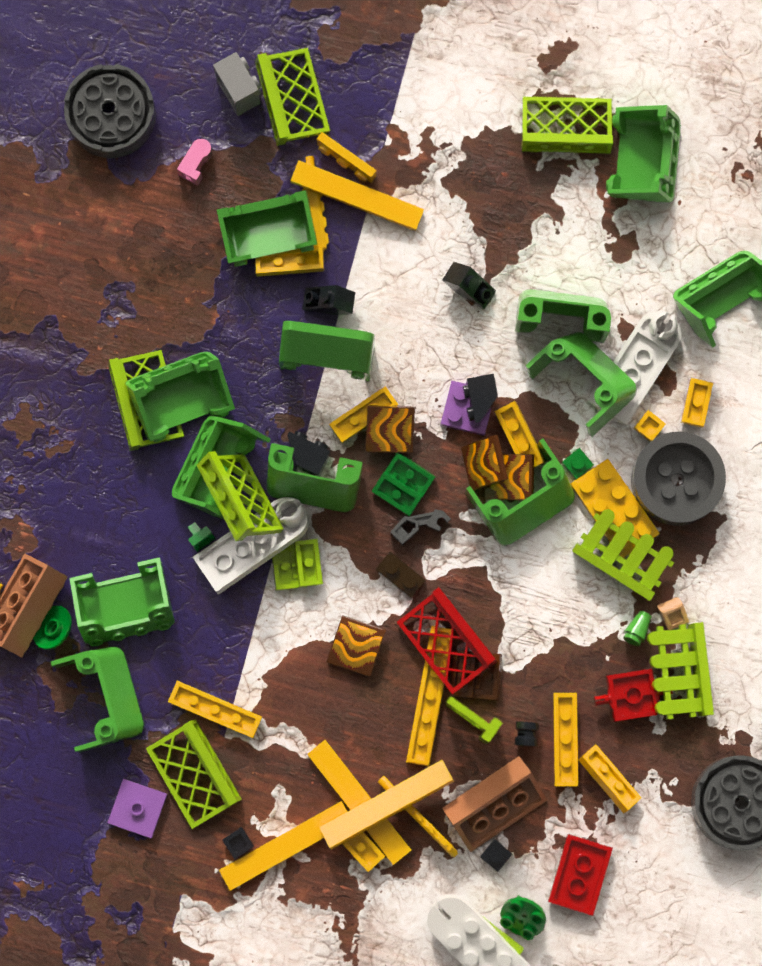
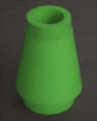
(637, 629)

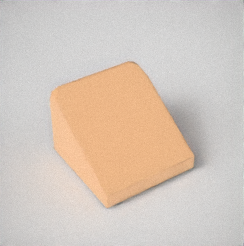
(673, 613)

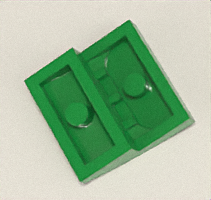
(403, 484)

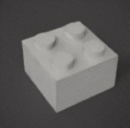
(237, 84)

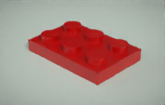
(580, 874)

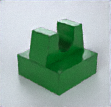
(200, 537)

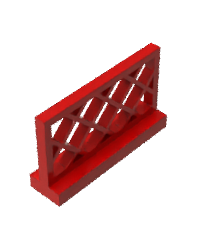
(461, 627)

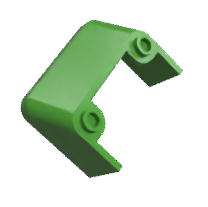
(719, 291)
(326, 348)
(616, 386)
(216, 435)
(512, 524)
(118, 691)

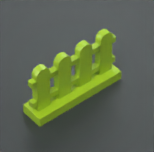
(632, 563)
(699, 680)

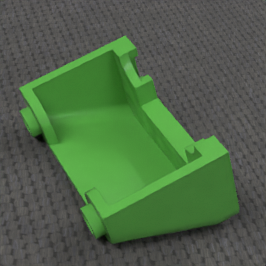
(646, 153)
(267, 227)
(180, 394)

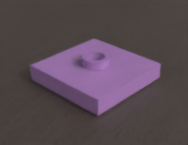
(137, 808)

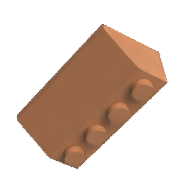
(27, 602)
(494, 804)

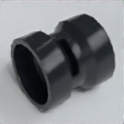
(526, 733)

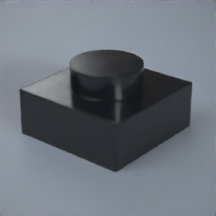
(238, 843)
(496, 855)

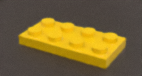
(605, 489)

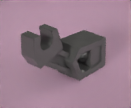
(429, 519)

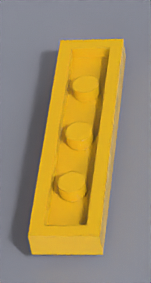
(215, 709)
(565, 739)

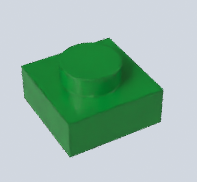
(577, 463)

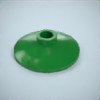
(53, 628)

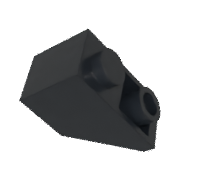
(469, 284)
(329, 300)
(481, 395)
(308, 455)

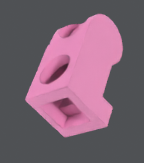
(193, 161)

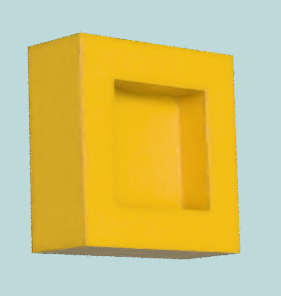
(649, 426)

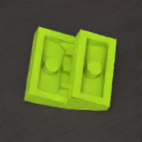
(297, 566)

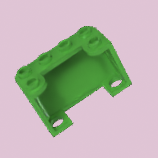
(535, 302)
(311, 489)
(122, 604)

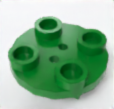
(523, 917)

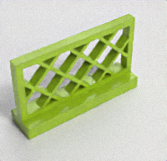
(273, 100)
(567, 142)
(125, 404)
(231, 501)
(488, 729)
(210, 762)

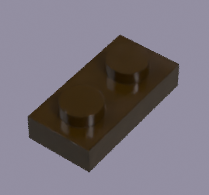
(400, 575)

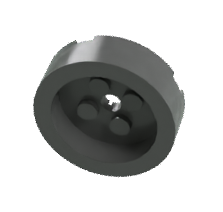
(109, 133)
(696, 463)
(715, 799)

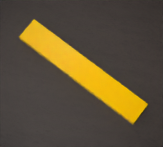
(357, 195)
(428, 703)
(353, 796)
(386, 804)
(279, 848)

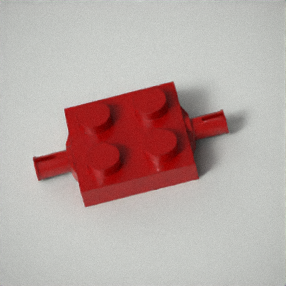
(630, 695)

